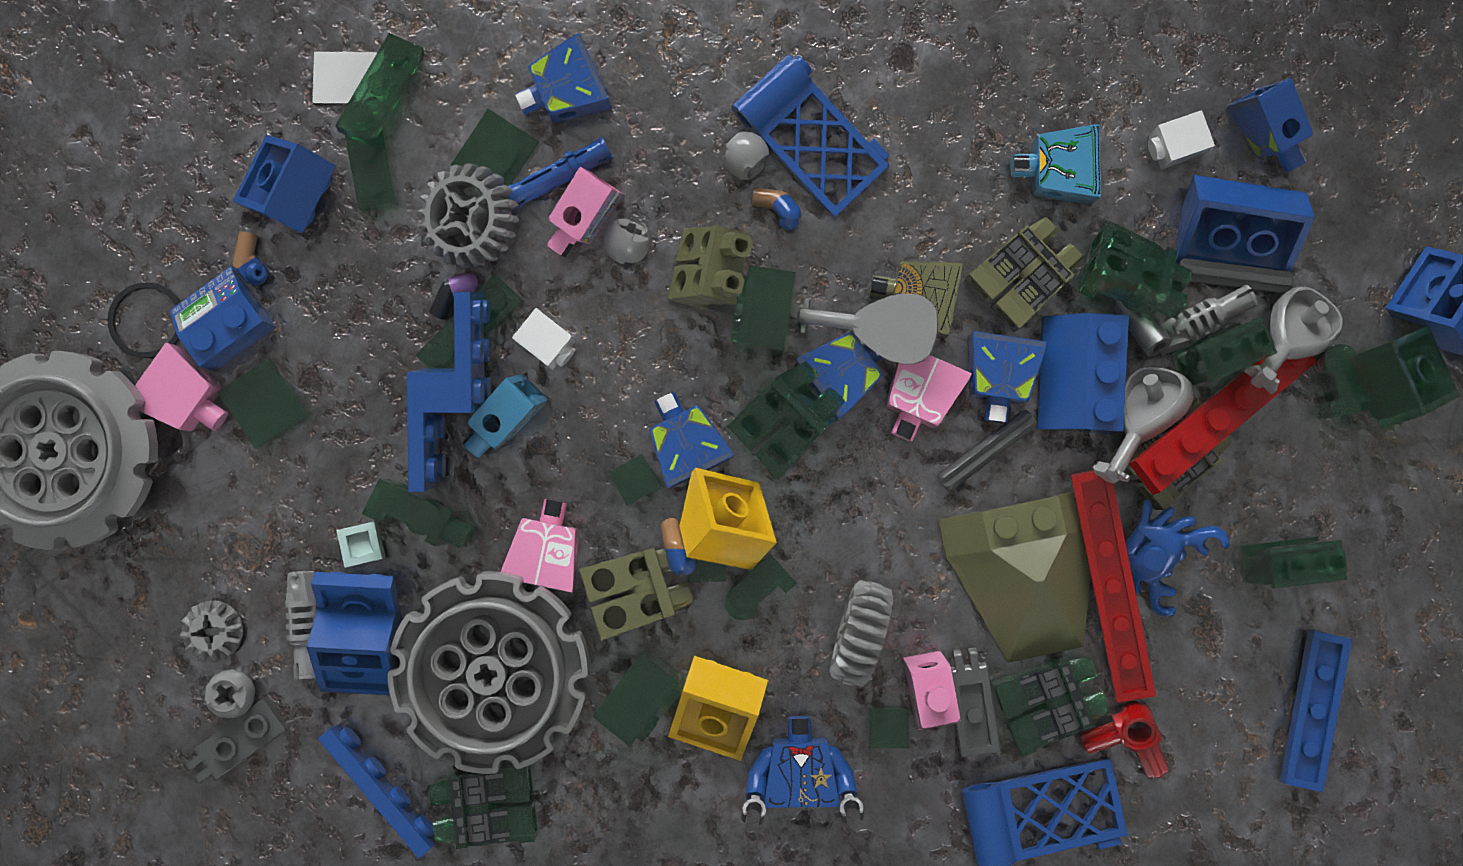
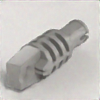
(1207, 318)
(301, 616)

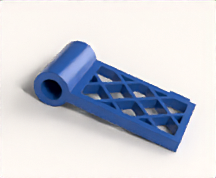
(780, 94)
(995, 826)

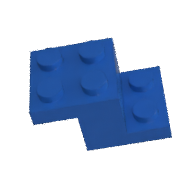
(1434, 297)
(353, 632)

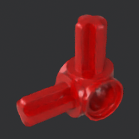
(1142, 740)

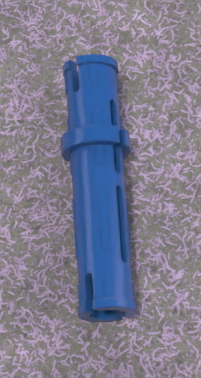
(559, 172)

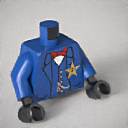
(800, 774)

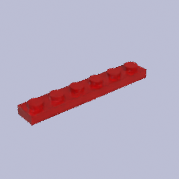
(1209, 425)
(1113, 587)

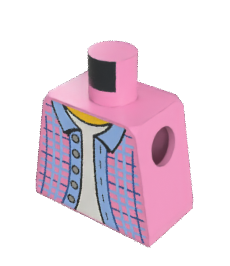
(596, 203)

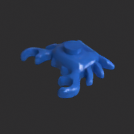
(1159, 546)

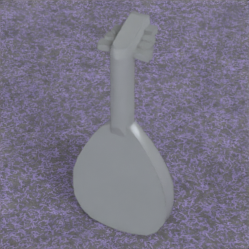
(894, 327)
(1301, 327)
(1152, 404)

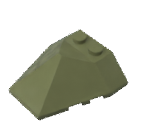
(1024, 573)

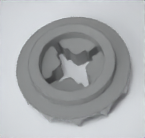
(220, 616)

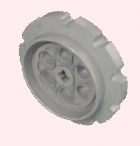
(61, 450)
(469, 732)

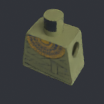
(932, 280)

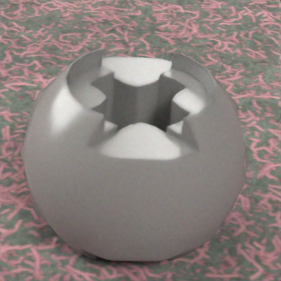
(745, 155)
(627, 240)
(217, 689)

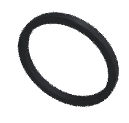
(113, 308)

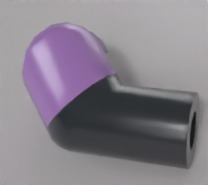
(445, 297)

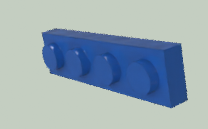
(1315, 710)
(388, 800)

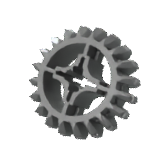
(448, 213)
(861, 633)

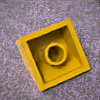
(725, 520)
(718, 708)

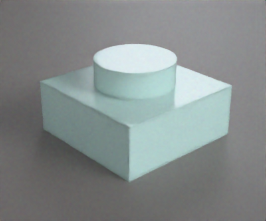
(361, 544)

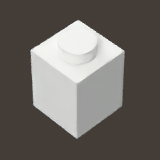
(1180, 140)
(545, 340)

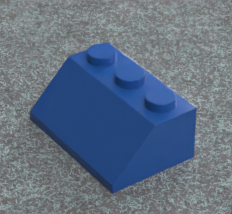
(1243, 224)
(1083, 373)

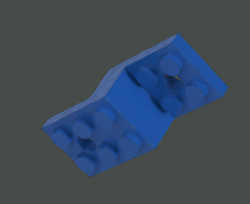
(447, 391)

